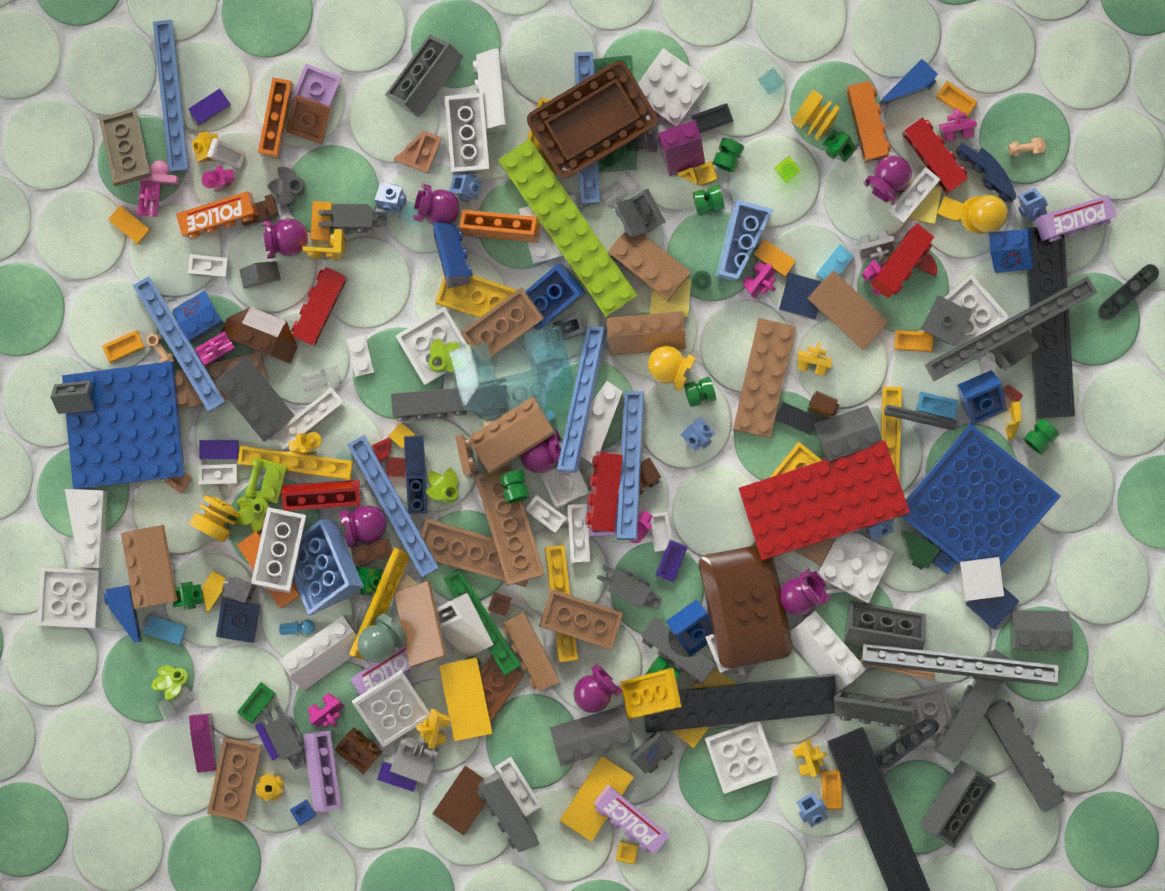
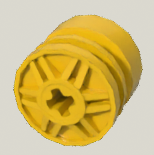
(815, 115)
(214, 518)

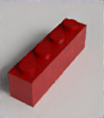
(934, 155)
(902, 260)
(319, 307)
(604, 491)
(321, 495)

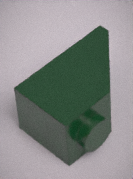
(918, 550)

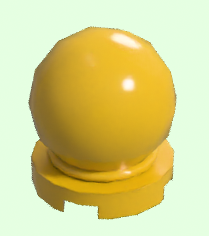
(984, 214)
(668, 366)

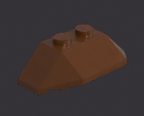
(262, 333)

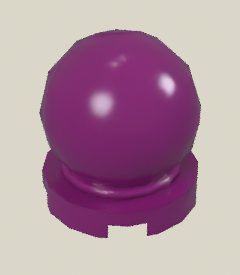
(889, 178)
(436, 206)
(285, 237)
(543, 455)
(363, 525)
(803, 594)
(595, 691)

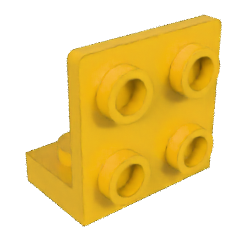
(337, 240)

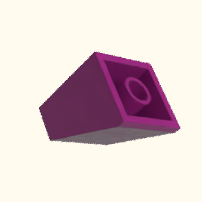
(681, 147)

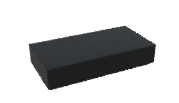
(713, 118)
(796, 418)

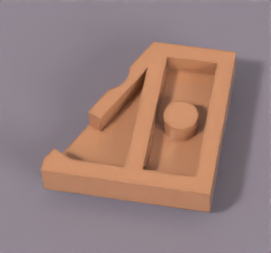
(420, 152)

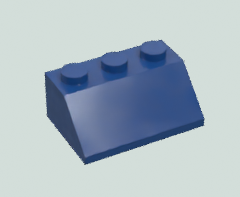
(452, 254)

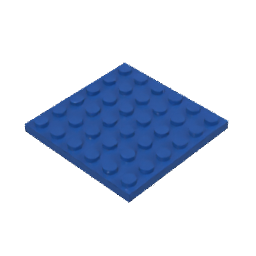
(130, 431)
(978, 500)

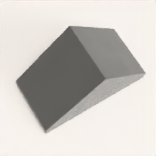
(259, 274)
(572, 326)

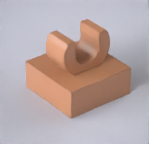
(179, 483)

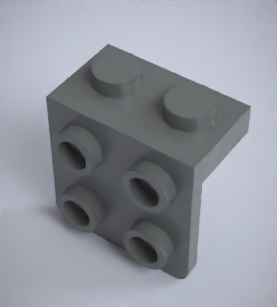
(639, 214)
(1014, 350)

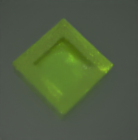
(787, 169)

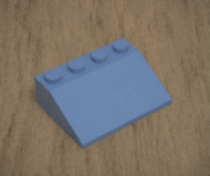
(325, 568)

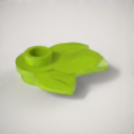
(441, 352)
(442, 483)
(250, 514)
(168, 682)

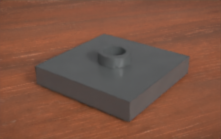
(946, 321)

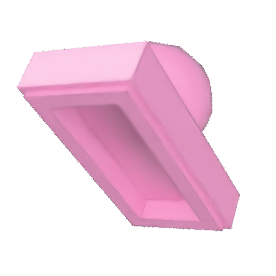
(159, 173)

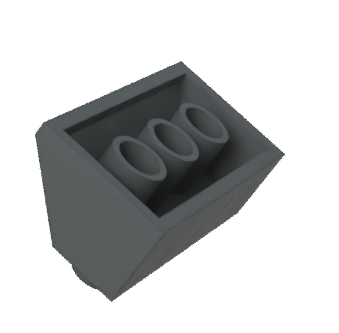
(424, 75)
(254, 398)
(884, 626)
(592, 735)
(957, 804)
(508, 813)

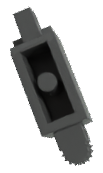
(353, 217)
(633, 591)
(284, 737)

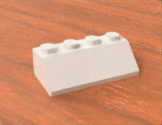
(490, 84)
(467, 133)
(279, 550)
(825, 650)
(320, 653)

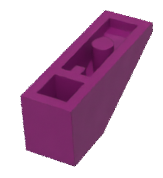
(203, 741)

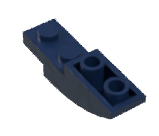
(995, 176)
(416, 474)

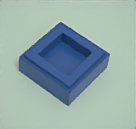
(944, 561)
(303, 812)

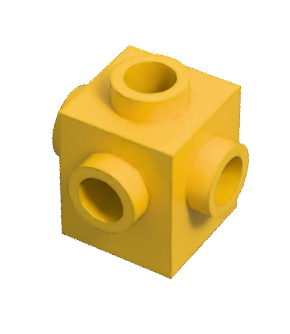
(202, 145)
(277, 787)

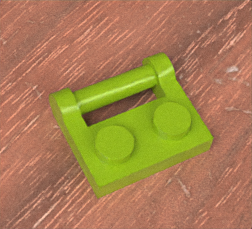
(272, 481)

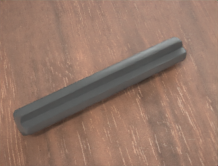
(920, 417)

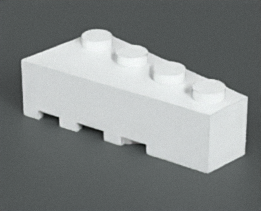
(599, 420)
(88, 524)

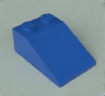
(554, 293)

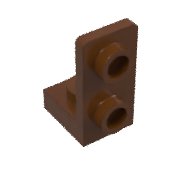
(266, 210)

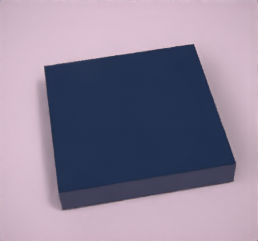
(795, 296)
(993, 609)
(238, 620)

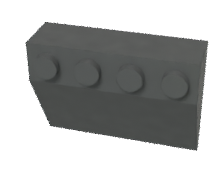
(876, 709)

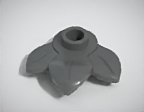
(284, 186)

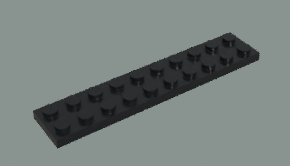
(1053, 357)
(747, 703)
(877, 812)

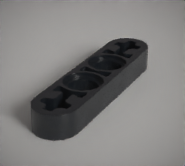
(1128, 292)
(907, 743)

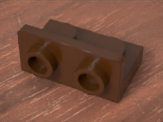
(358, 750)

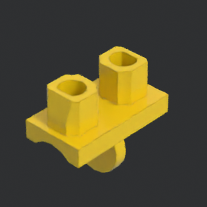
(822, 363)
(305, 443)
(430, 728)
(813, 760)

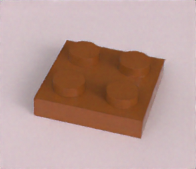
(309, 119)

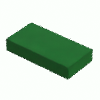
(256, 702)

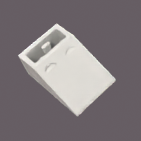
(463, 626)

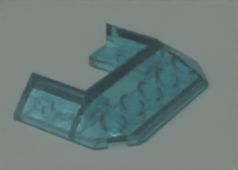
(493, 396)

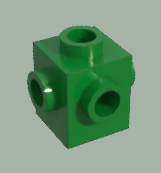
(839, 146)
(370, 579)
(188, 595)

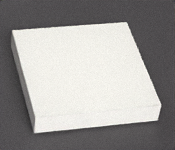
(564, 486)
(982, 578)

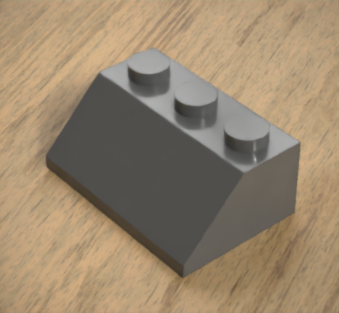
(847, 433)
(1041, 630)

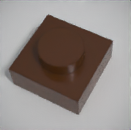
(499, 603)

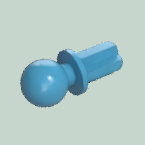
(306, 627)

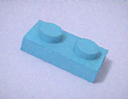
(837, 261)

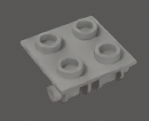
(414, 760)

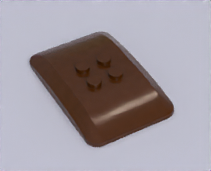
(592, 119)
(745, 607)

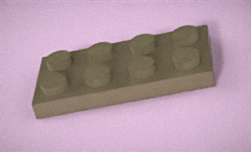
(125, 147)

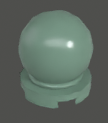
(379, 640)

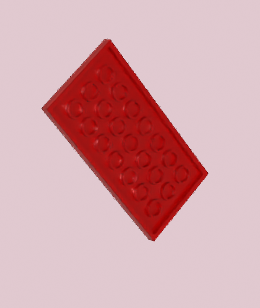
(823, 501)

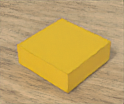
(398, 434)
(627, 852)

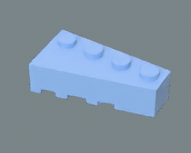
(741, 236)

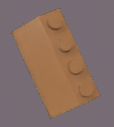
(649, 264)
(645, 332)
(511, 435)
(149, 567)
(531, 651)

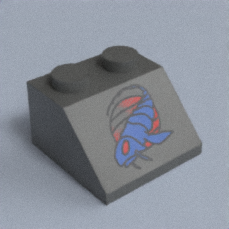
(651, 752)

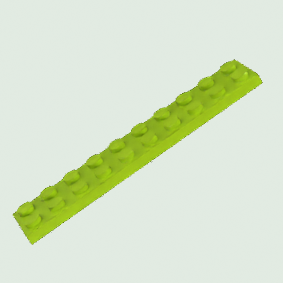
(567, 228)

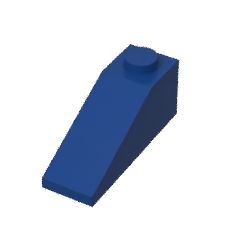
(912, 83)
(121, 605)

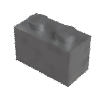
(239, 589)

